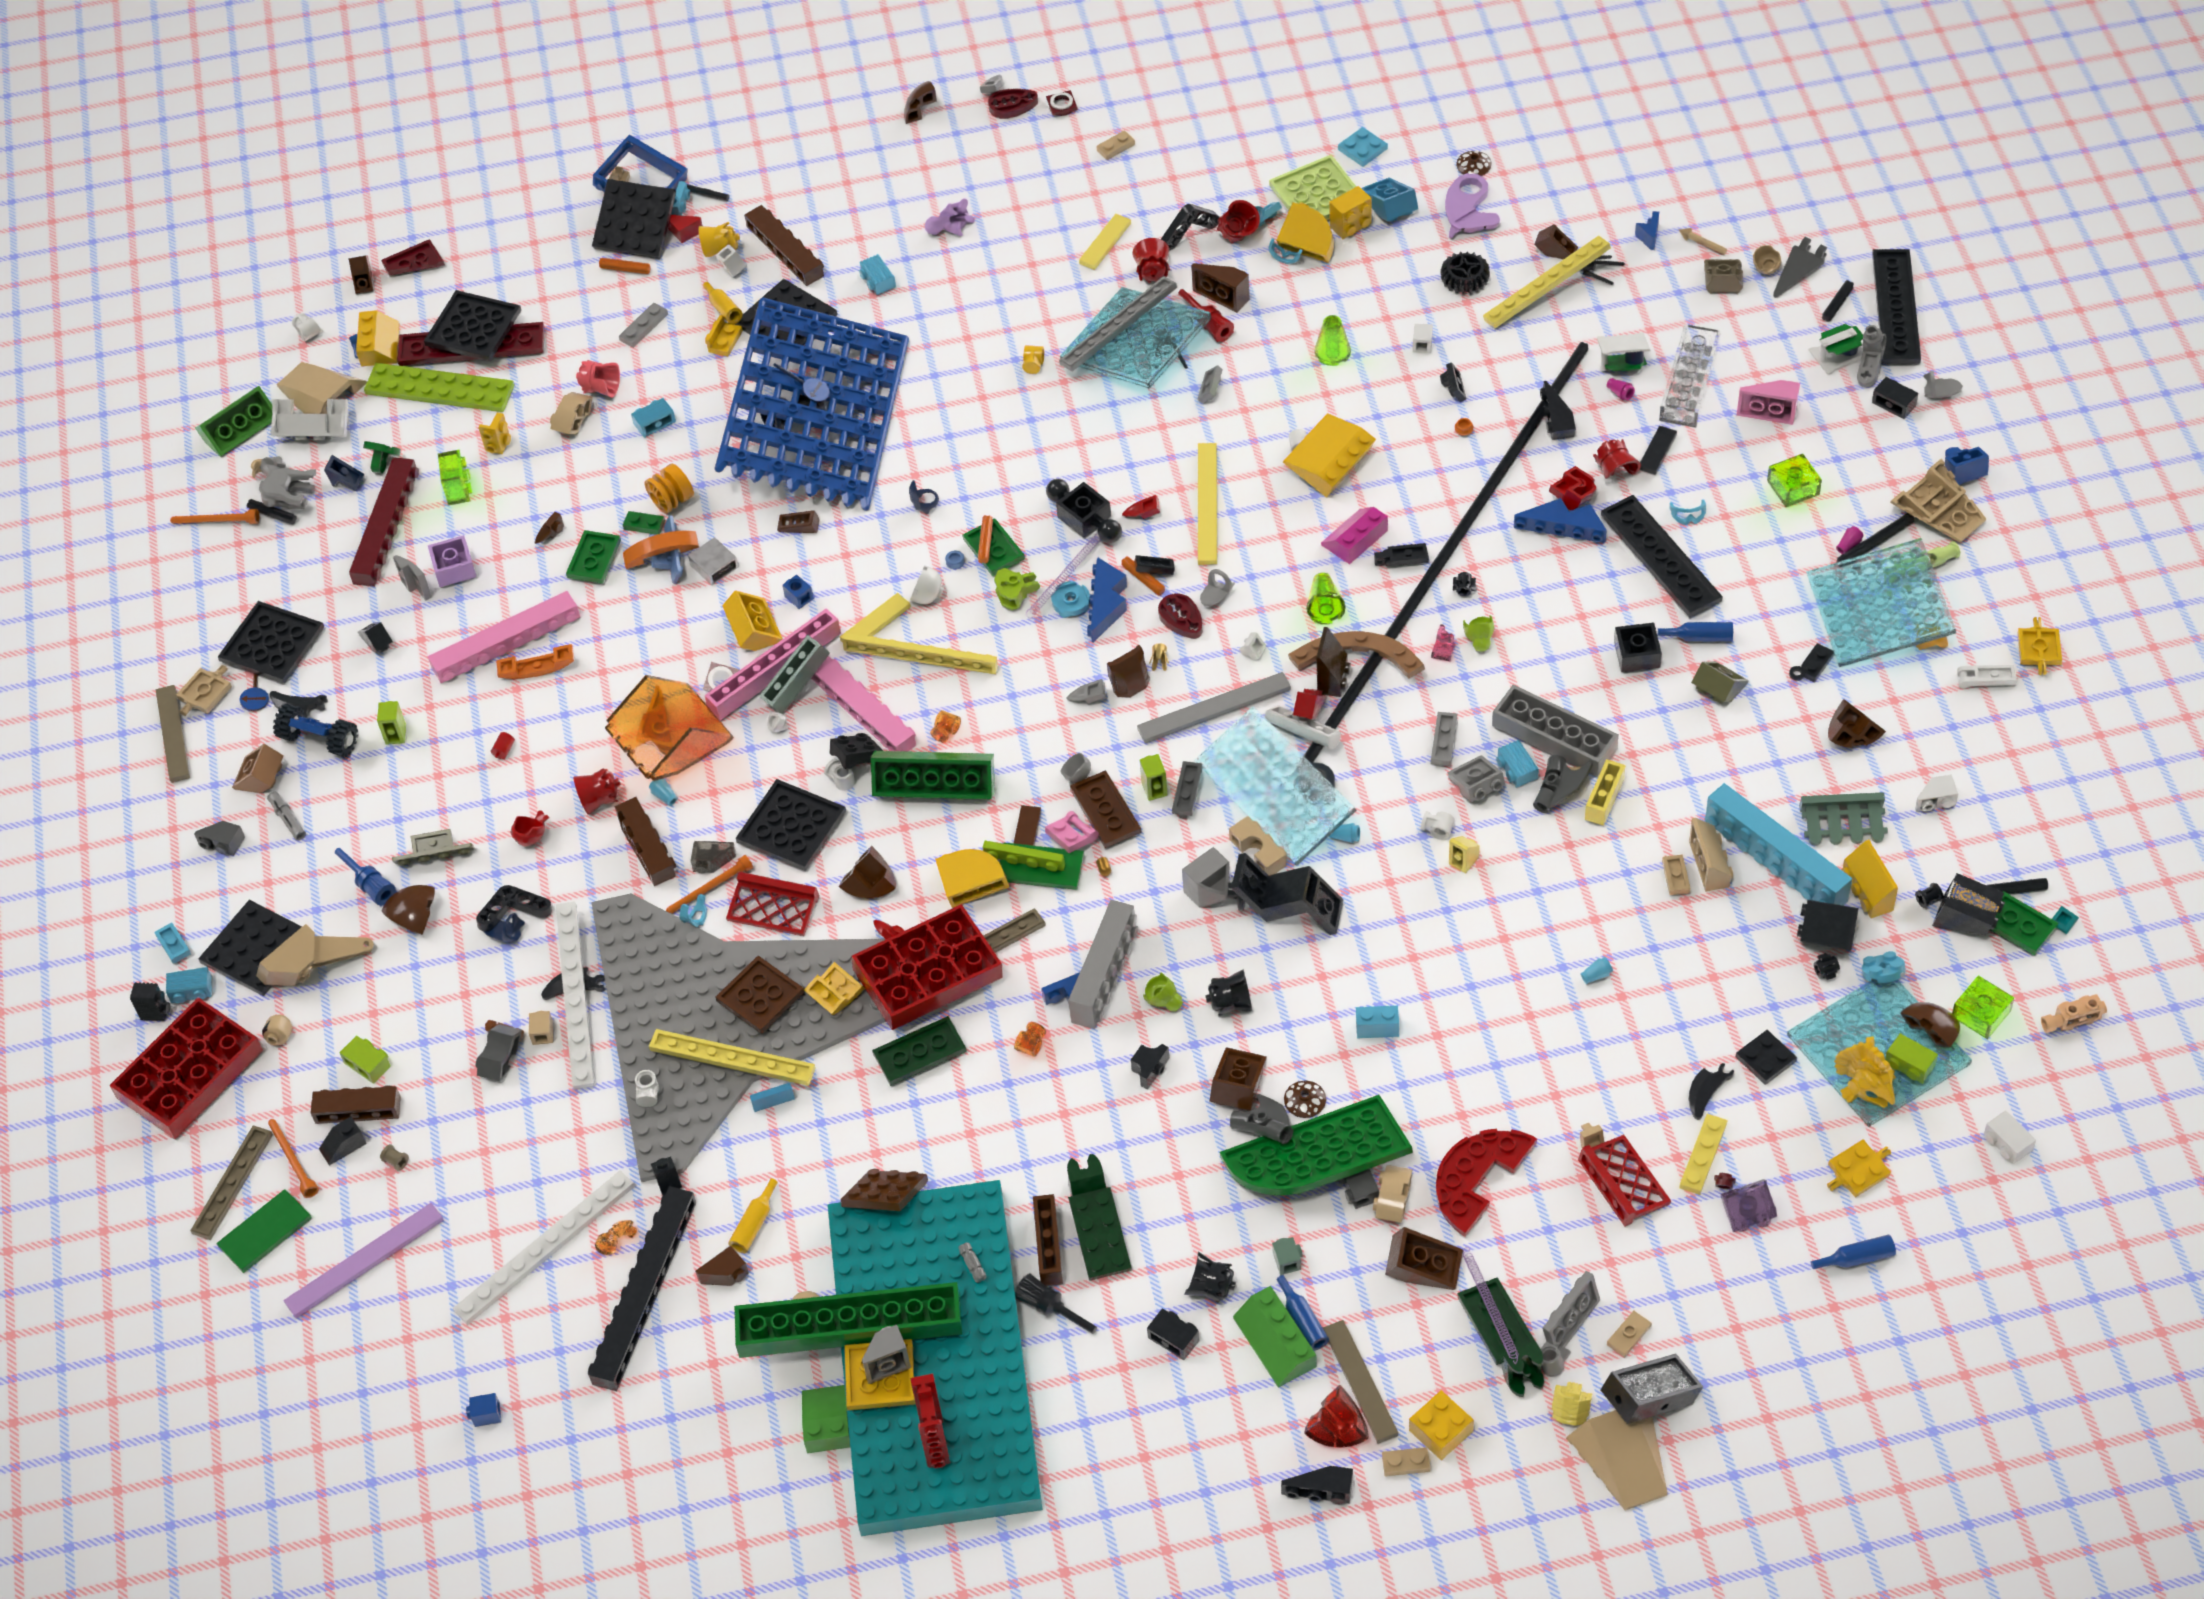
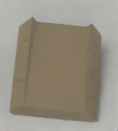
(1723, 275)

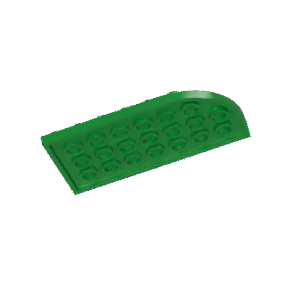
(1319, 1150)

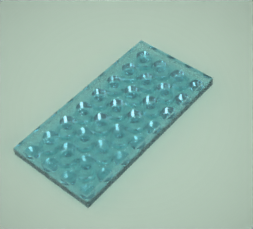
(1275, 785)

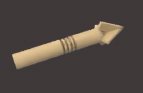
(1688, 234)

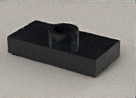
(1154, 565)

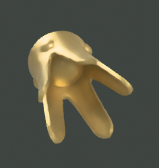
(1159, 652)

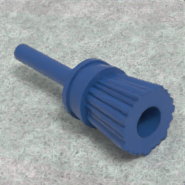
(369, 879)

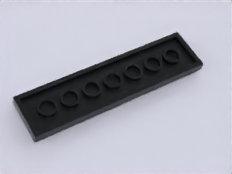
(1896, 305)
(1661, 556)

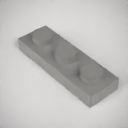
(643, 325)
(1444, 738)

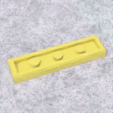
(1105, 241)
(880, 616)

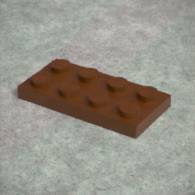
(1105, 809)

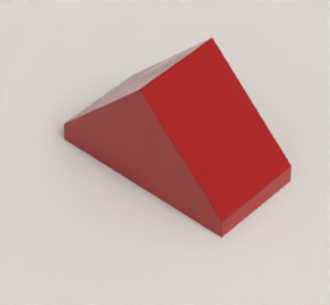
(684, 227)

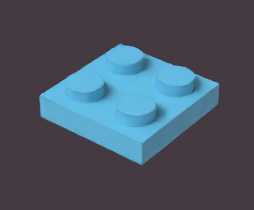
(1362, 146)

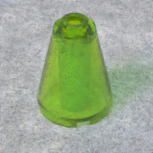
(1332, 342)
(1325, 600)

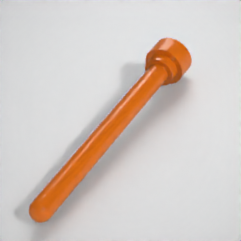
(251, 516)
(743, 864)
(307, 1186)

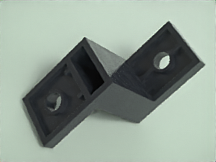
(1287, 893)

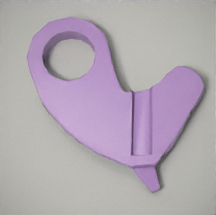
(1461, 206)

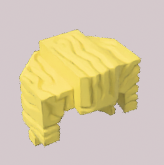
(1571, 1404)

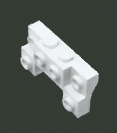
(303, 425)

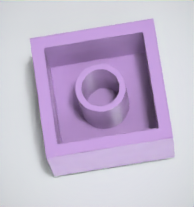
(451, 561)

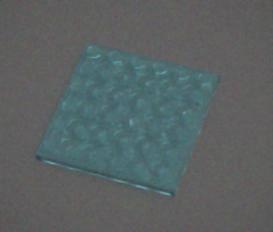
(1148, 344)
(1880, 602)
(1876, 1013)

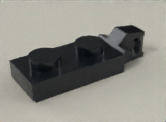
(1402, 555)

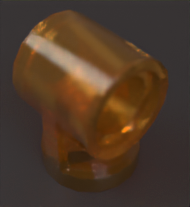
(945, 724)
(1030, 1041)

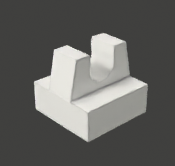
(1253, 646)

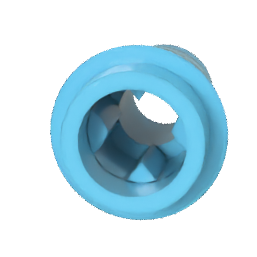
(663, 791)
(1347, 832)
(1597, 970)

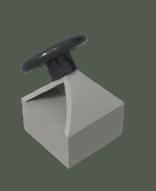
(1208, 880)

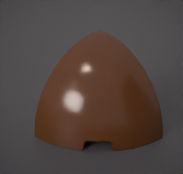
(920, 96)
(1852, 727)
(869, 876)
(410, 907)
(1935, 1020)

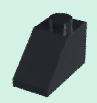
(376, 637)
(342, 1141)

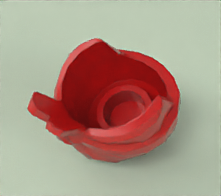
(529, 830)

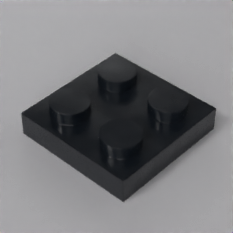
(1766, 1057)

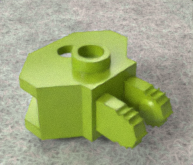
(1014, 587)

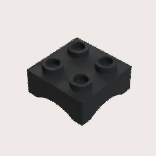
(853, 749)

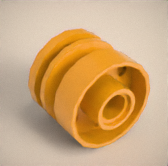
(669, 488)

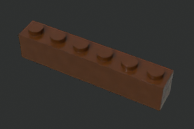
(784, 245)

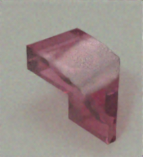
(1444, 645)

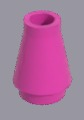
(1622, 389)
(1851, 538)

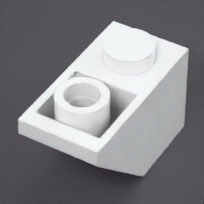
(1937, 793)

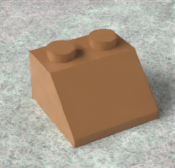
(258, 770)

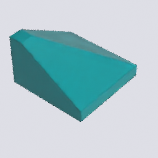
(2065, 919)

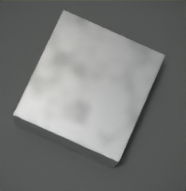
(713, 561)

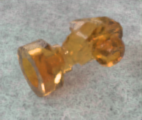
(607, 1242)

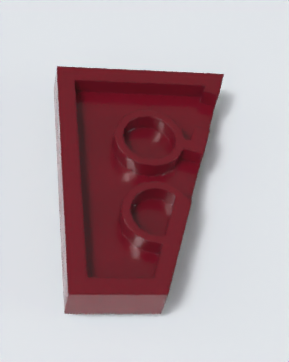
(414, 258)

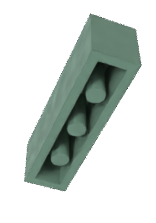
(794, 674)

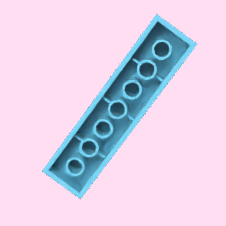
(1776, 847)

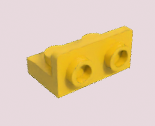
(722, 337)

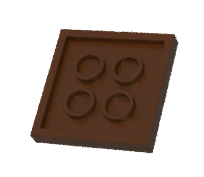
(759, 994)
(884, 1190)

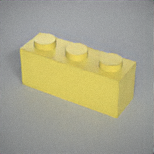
(1605, 792)

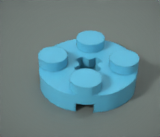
(1071, 608)
(1883, 967)

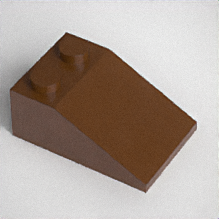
(1221, 284)
(1237, 1079)
(1423, 1260)

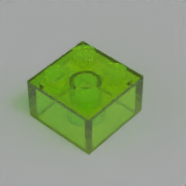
(455, 477)
(1794, 480)
(1983, 1007)

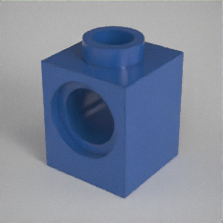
(797, 591)

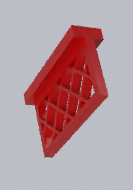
(780, 889)
(1607, 1183)

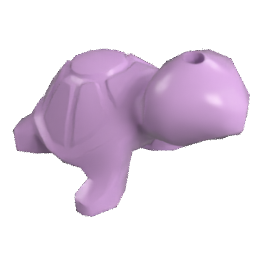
(951, 219)

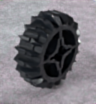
(1465, 272)

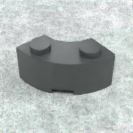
(500, 1045)

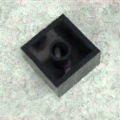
(1637, 647)

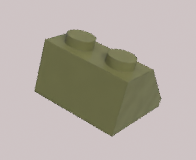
(1718, 681)

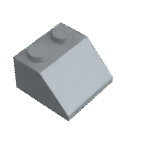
(885, 1355)

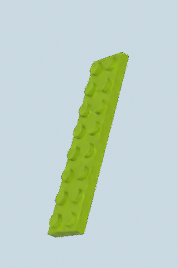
(439, 387)

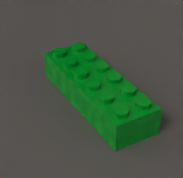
(932, 774)

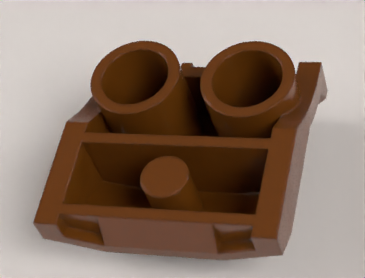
(1128, 673)

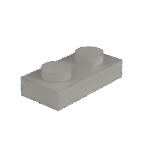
(1210, 384)

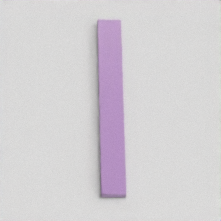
(363, 1260)

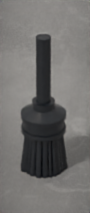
(1048, 1301)

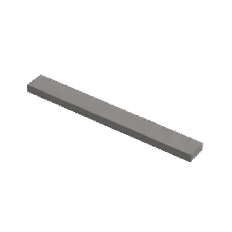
(1118, 323)
(1213, 707)

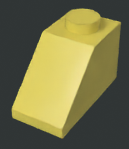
(1463, 853)

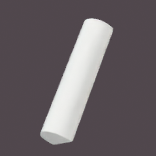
(1303, 726)

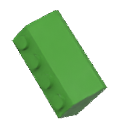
(236, 421)
(1275, 1337)

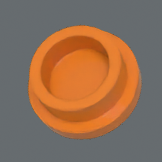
(1464, 426)

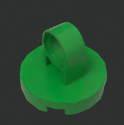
(380, 455)

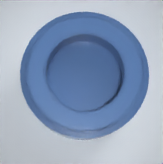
(955, 559)

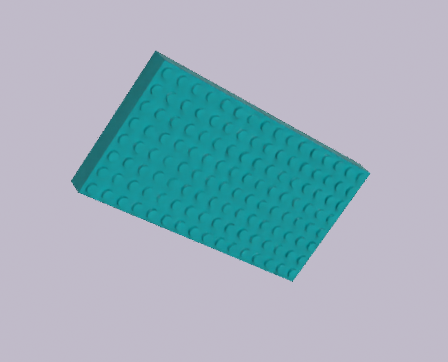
(975, 1373)

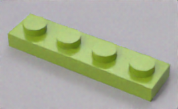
(1023, 855)

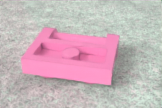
(1066, 836)

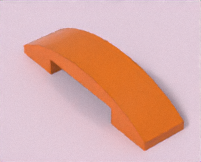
(659, 544)
(536, 666)

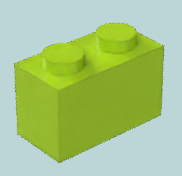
(391, 722)
(1153, 777)
(1911, 1058)
(365, 1059)

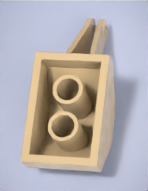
(304, 952)

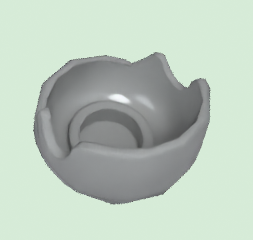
(1076, 768)

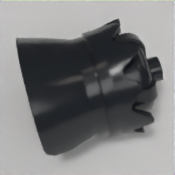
(1229, 993)
(1211, 1279)

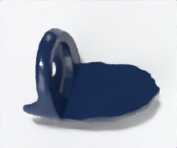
(915, 494)
(507, 931)

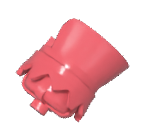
(599, 377)

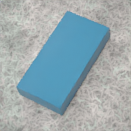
(772, 1097)

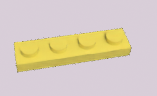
(1703, 1154)

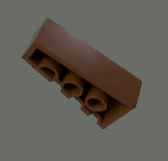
(645, 841)

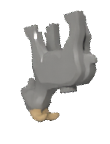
(280, 482)

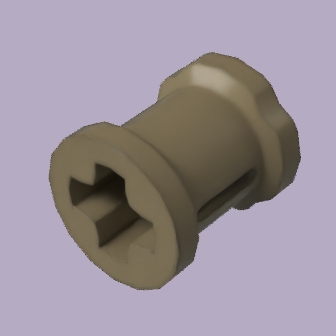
(394, 1157)

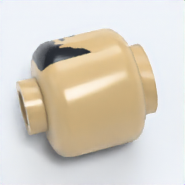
(277, 1030)

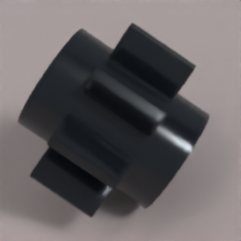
(1464, 584)
(1826, 966)

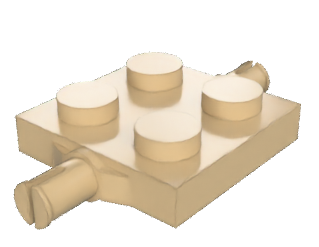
(204, 690)

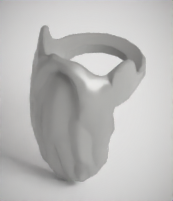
(1940, 387)
(1216, 591)

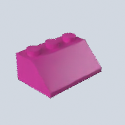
(1357, 534)

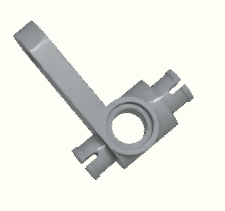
(1873, 350)

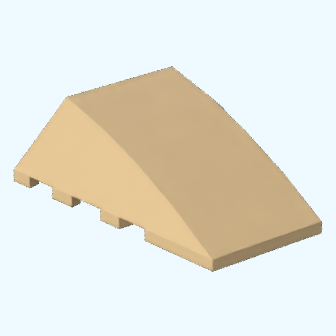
(313, 385)
(1941, 503)
(1622, 1457)

